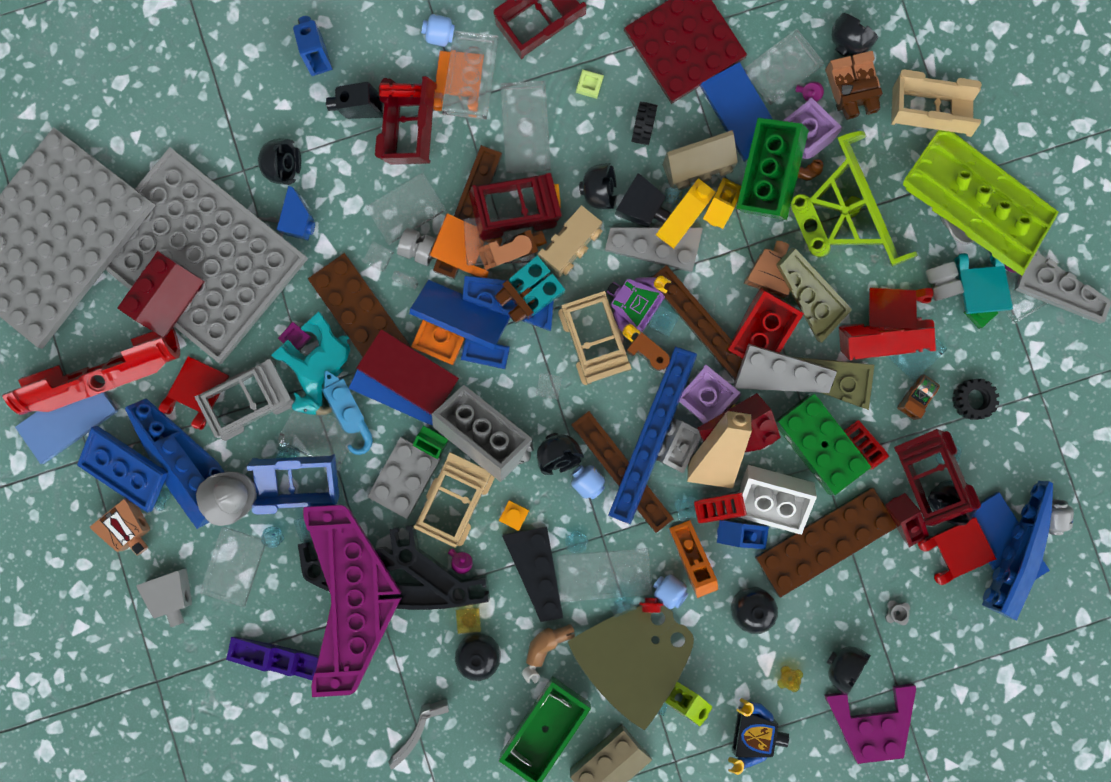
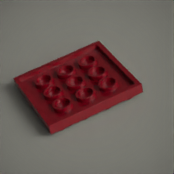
(684, 44)

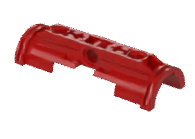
(53, 389)

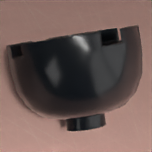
(852, 36)
(280, 161)
(599, 186)
(558, 452)
(945, 495)
(754, 610)
(477, 657)
(846, 667)

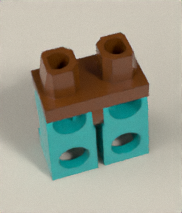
(522, 292)

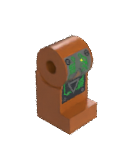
(650, 351)
(918, 397)

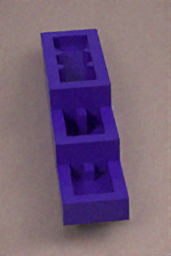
(272, 658)

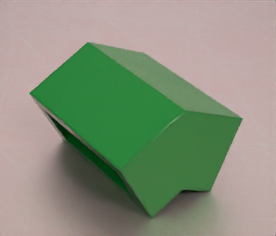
(430, 442)

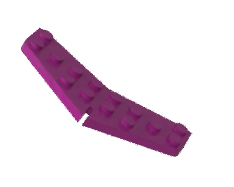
(356, 611)

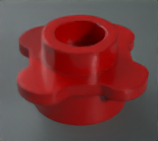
(651, 605)

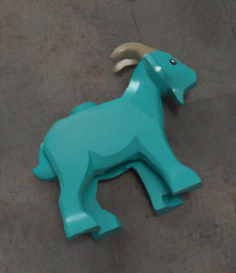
(310, 369)

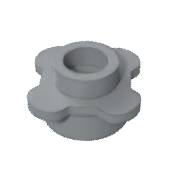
(903, 616)

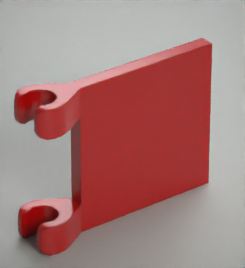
(897, 308)
(192, 381)
(961, 548)

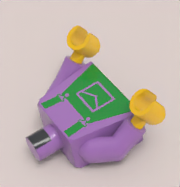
(636, 302)

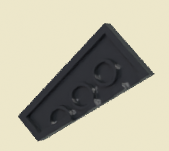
(536, 568)

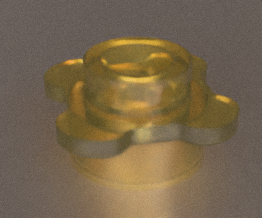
(794, 684)

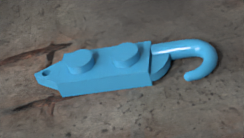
(346, 410)

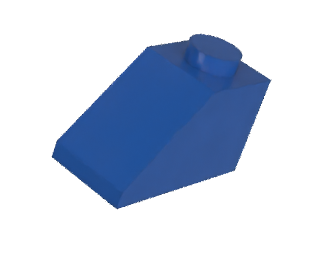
(295, 217)
(742, 534)

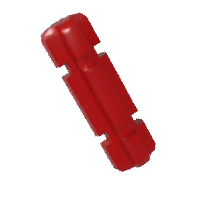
(400, 89)

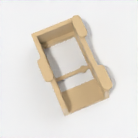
(959, 93)
(603, 365)
(468, 474)

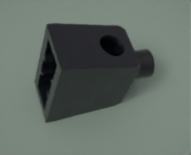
(356, 101)
(642, 203)

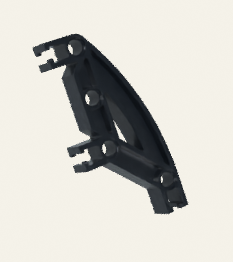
(436, 579)

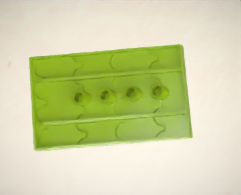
(981, 200)

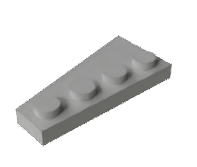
(646, 246)
(1062, 289)
(776, 371)

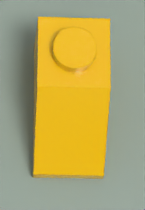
(722, 203)

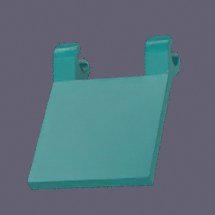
(985, 287)

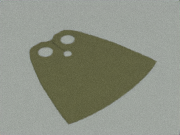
(628, 666)

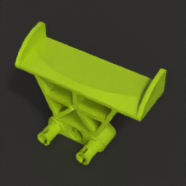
(805, 211)

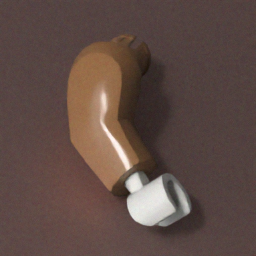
(540, 645)

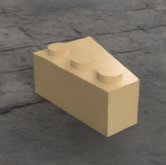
(571, 242)

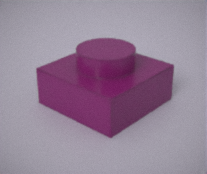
(295, 336)

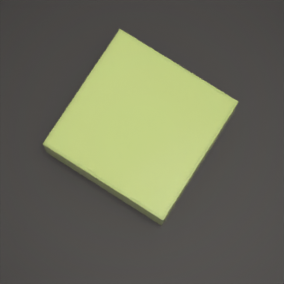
(589, 84)

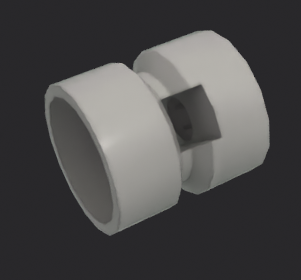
(416, 246)
(944, 281)

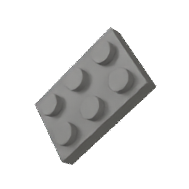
(403, 478)

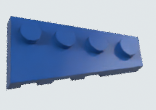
(483, 291)

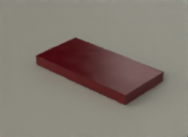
(407, 373)

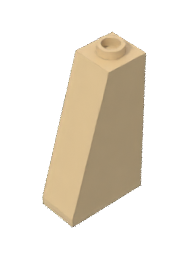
(722, 452)

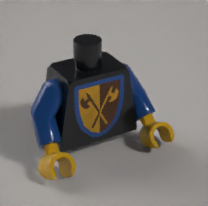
(754, 736)

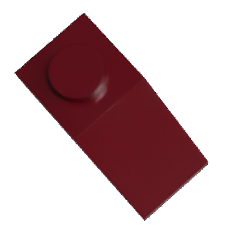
(907, 519)

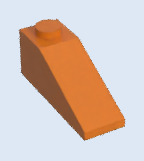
(694, 559)

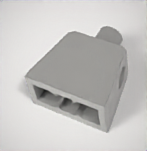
(167, 596)

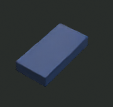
(482, 355)

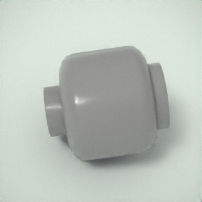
(1061, 517)

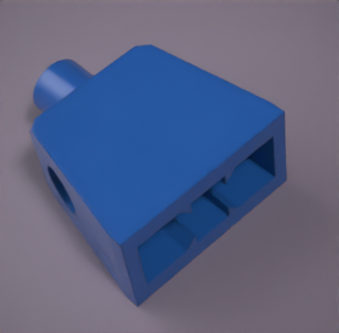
(310, 40)

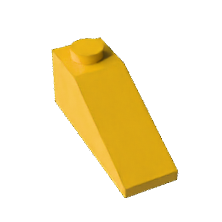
(685, 213)

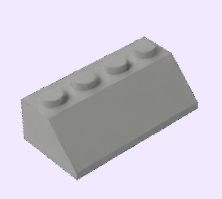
(481, 432)

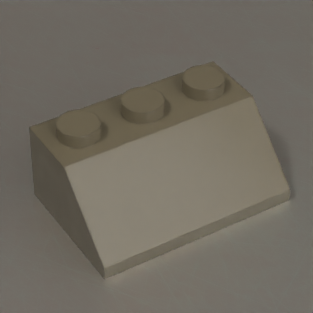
(701, 160)
(612, 760)

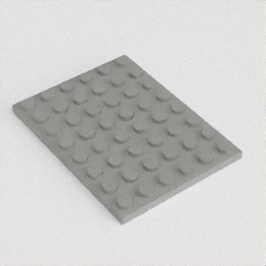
(59, 233)
(218, 242)

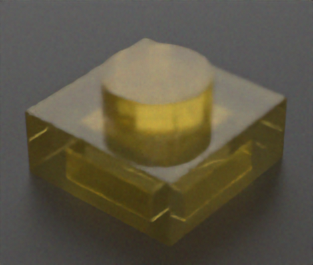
(468, 620)

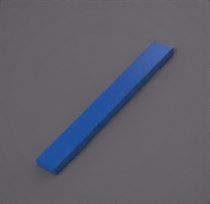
(652, 435)

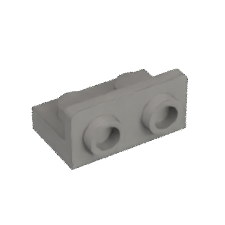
(678, 445)

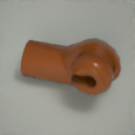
(811, 171)

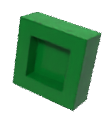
(981, 319)

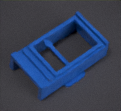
(266, 484)

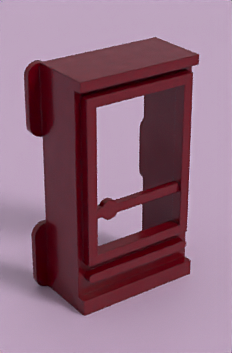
(568, 9)
(387, 140)
(545, 199)
(927, 446)

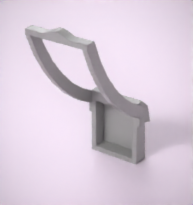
(427, 711)

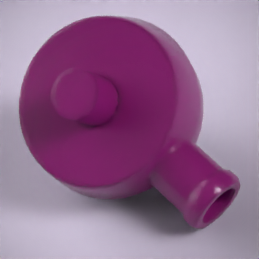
(811, 89)
(461, 561)

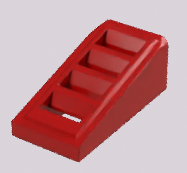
(876, 447)
(705, 508)

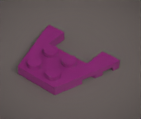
(875, 735)

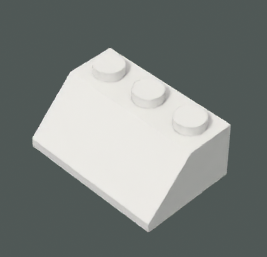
(777, 499)

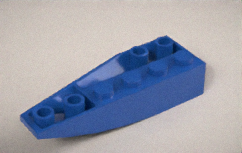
(175, 453)
(1023, 555)

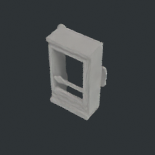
(271, 387)

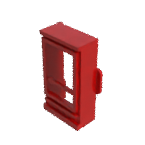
(861, 342)

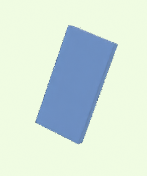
(56, 430)

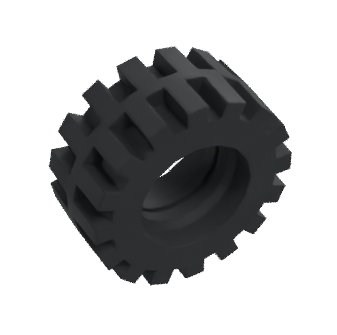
(644, 123)
(989, 399)

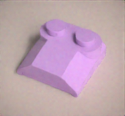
(821, 127)
(709, 395)

